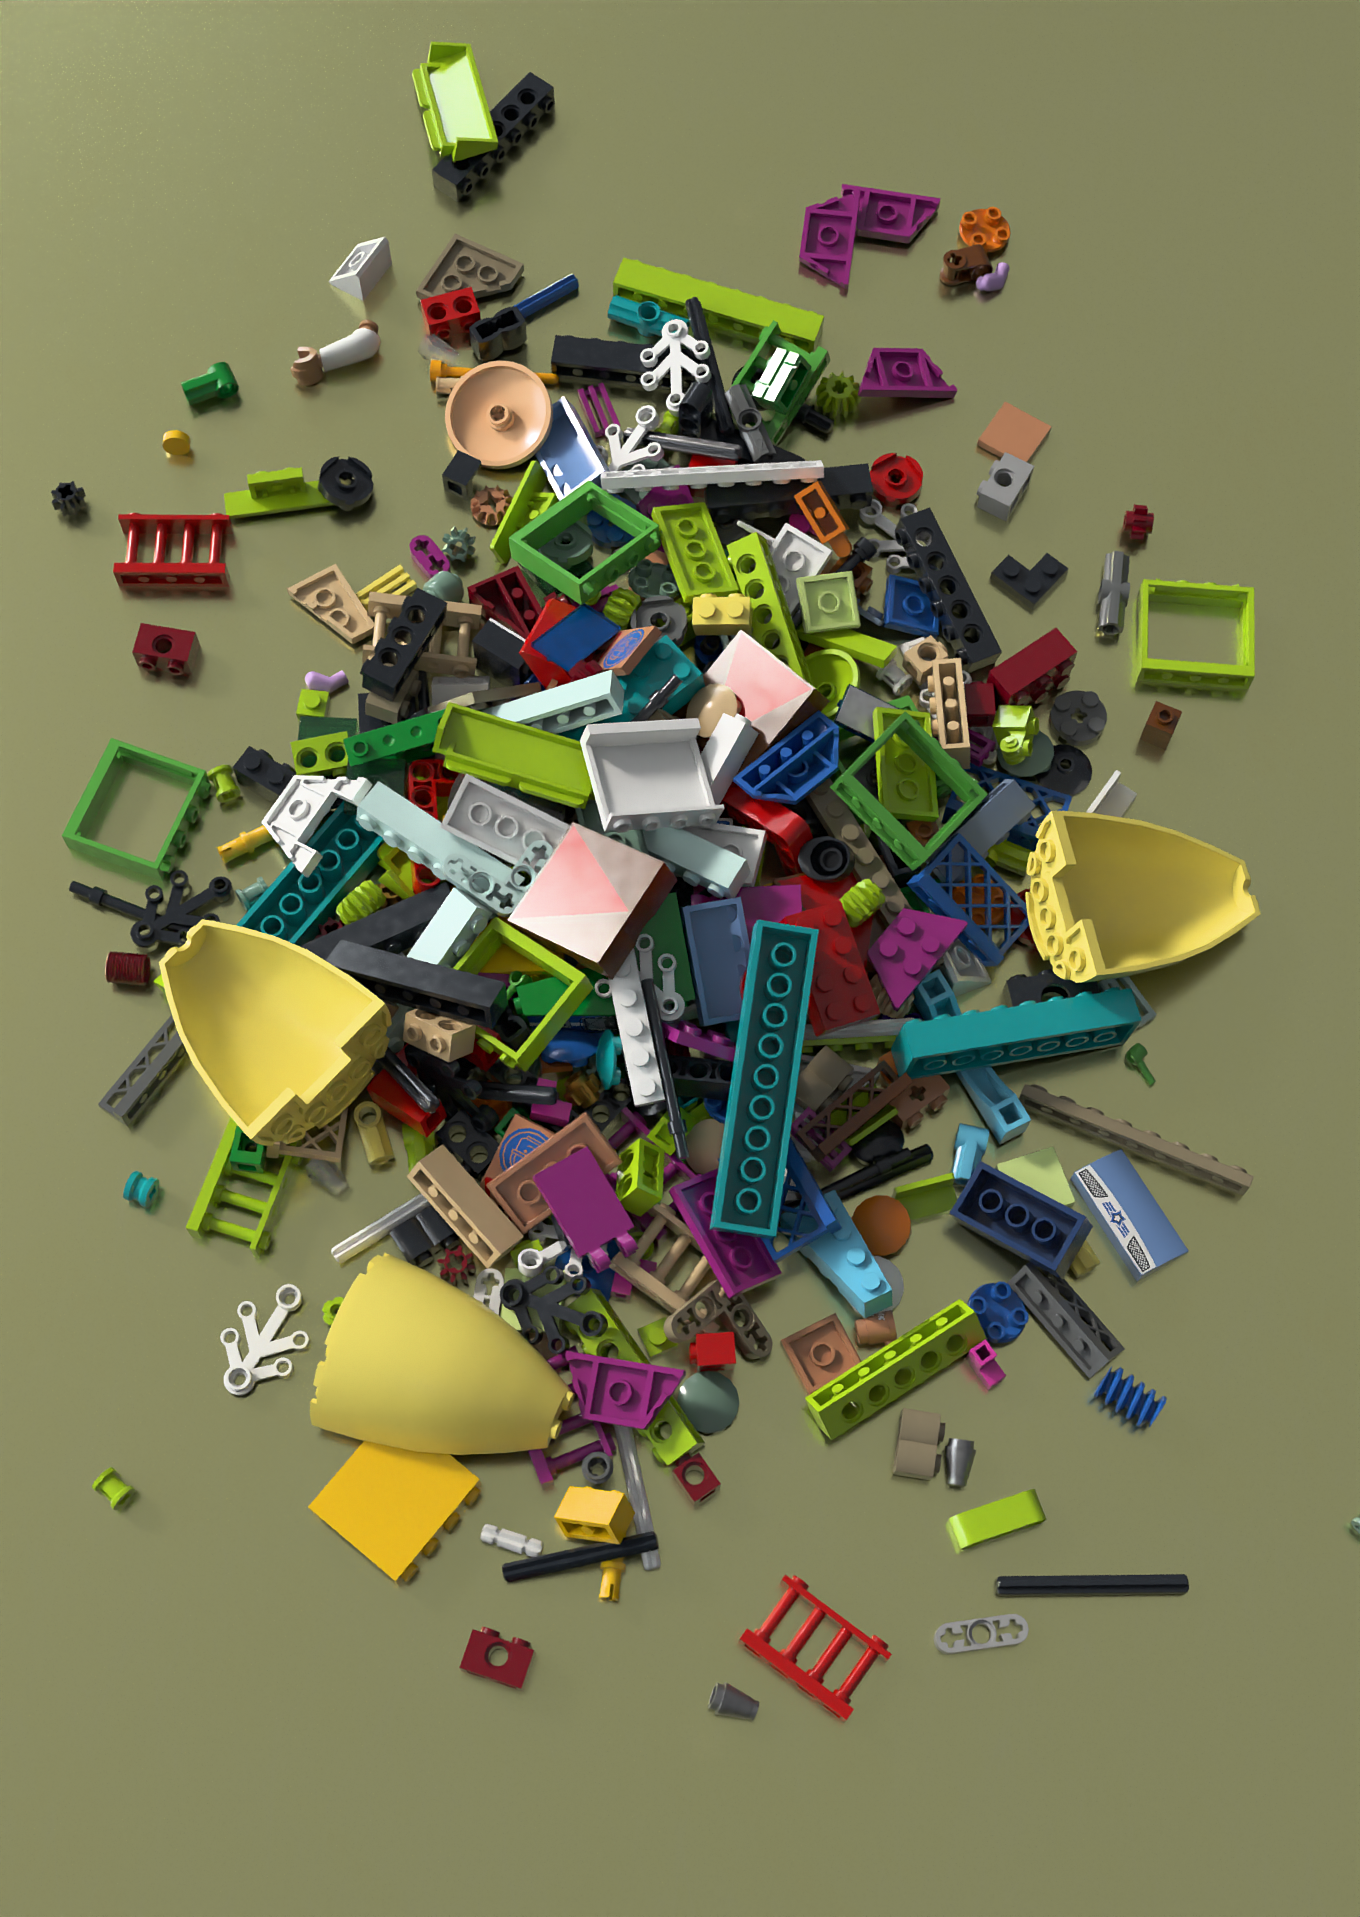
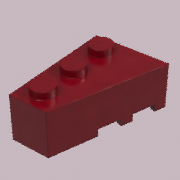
(507, 600)

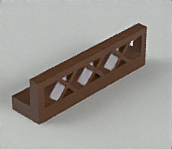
(862, 1116)

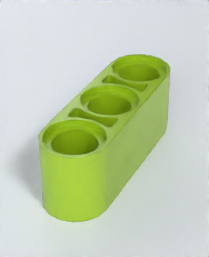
(997, 1519)

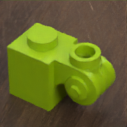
(1014, 731)

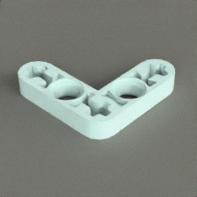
(506, 888)

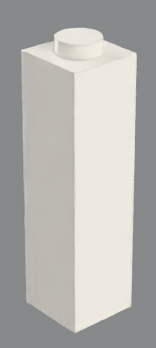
(726, 752)

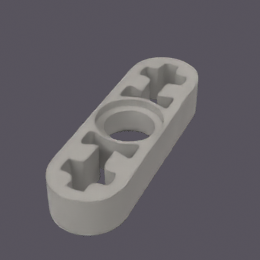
(1003, 1622)

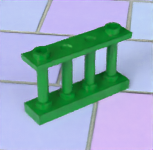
(403, 740)

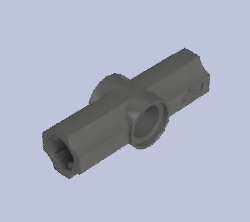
(744, 412)
(1114, 593)

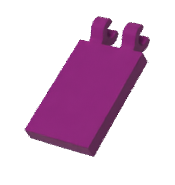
(762, 903)
(586, 1207)

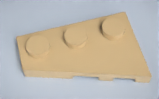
(335, 603)

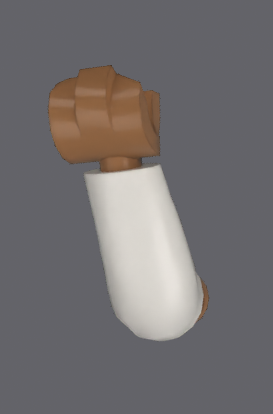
(349, 350)

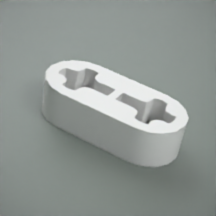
(480, 1291)

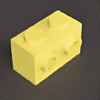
(722, 614)

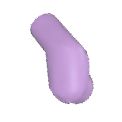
(995, 280)
(320, 682)

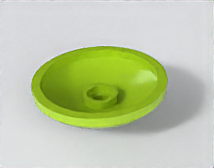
(831, 674)

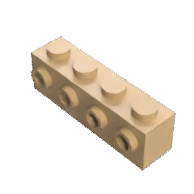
(950, 709)
(465, 1206)

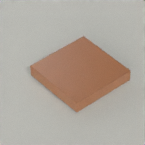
(1014, 433)
(820, 1353)

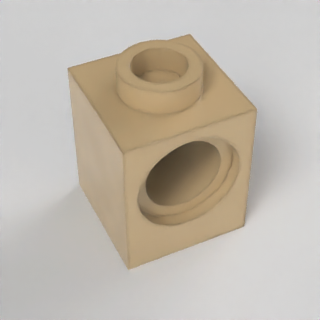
(916, 666)

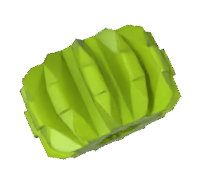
(838, 394)
(621, 606)
(361, 902)
(862, 902)

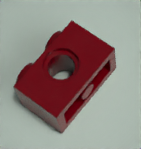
(154, 639)
(512, 1673)

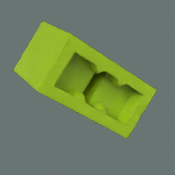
(322, 748)
(640, 1177)

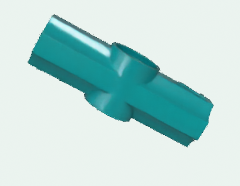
(643, 316)

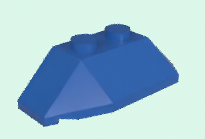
(795, 763)

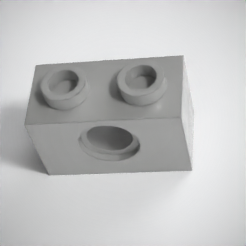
(999, 499)

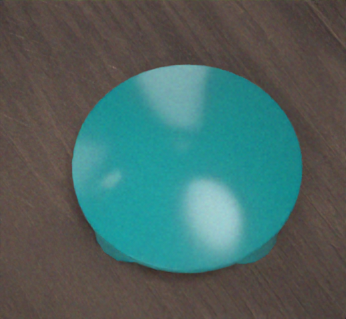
(606, 1059)

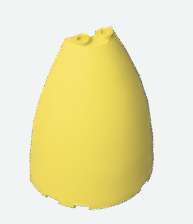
(1129, 896)
(272, 1028)
(432, 1370)

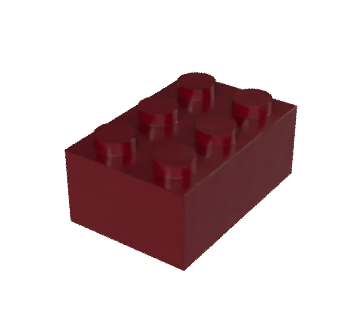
(1033, 671)

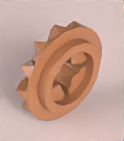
(482, 511)

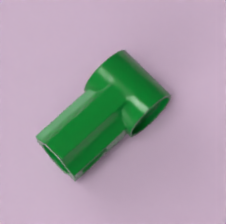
(217, 382)

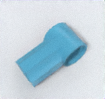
(969, 1147)

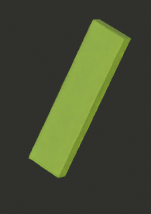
(853, 643)

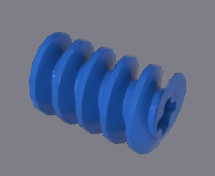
(1130, 1397)

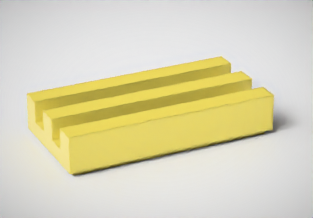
(386, 584)

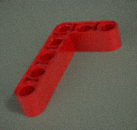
(427, 791)
(782, 825)

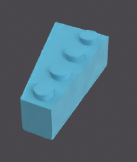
(845, 1259)

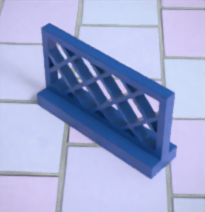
(1019, 834)
(942, 902)
(812, 1197)

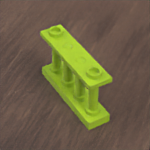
(215, 1192)

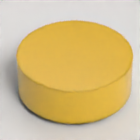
(176, 442)

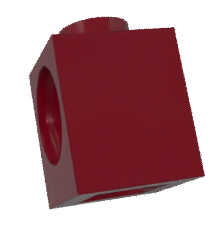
(980, 704)
(701, 1491)

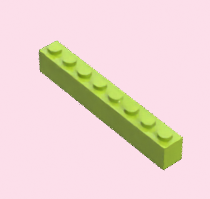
(722, 307)

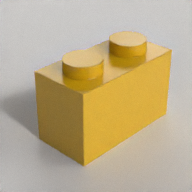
(594, 1514)

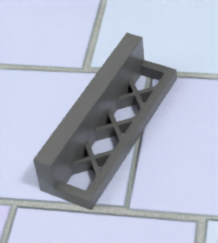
(150, 1080)
(1063, 1318)

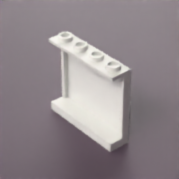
(648, 775)

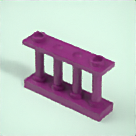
(636, 1123)
(548, 1466)

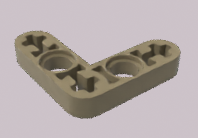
(717, 1307)

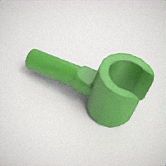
(517, 979)
(1135, 1057)

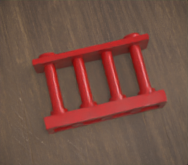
(173, 574)
(785, 1660)

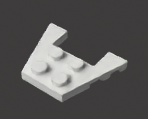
(301, 810)

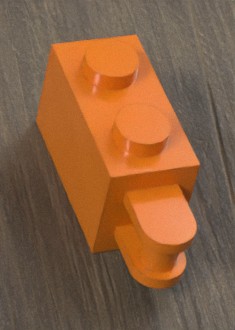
(824, 518)

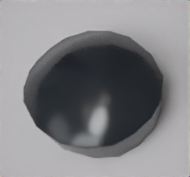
(826, 859)
(882, 1141)

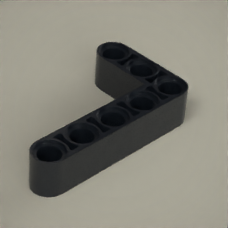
(697, 422)
(713, 1076)
(605, 1103)

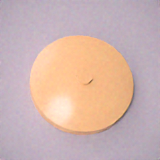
(499, 414)

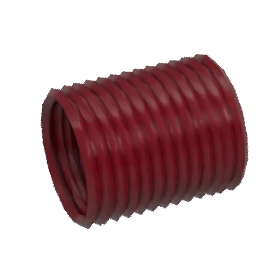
(127, 968)

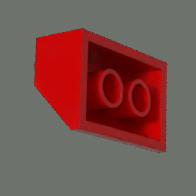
(543, 669)

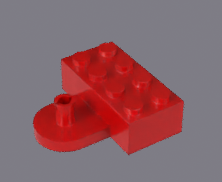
(839, 983)

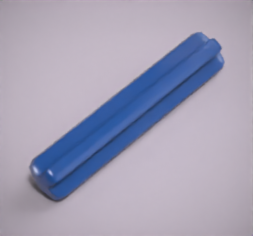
(548, 295)

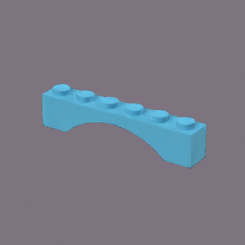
(989, 1093)

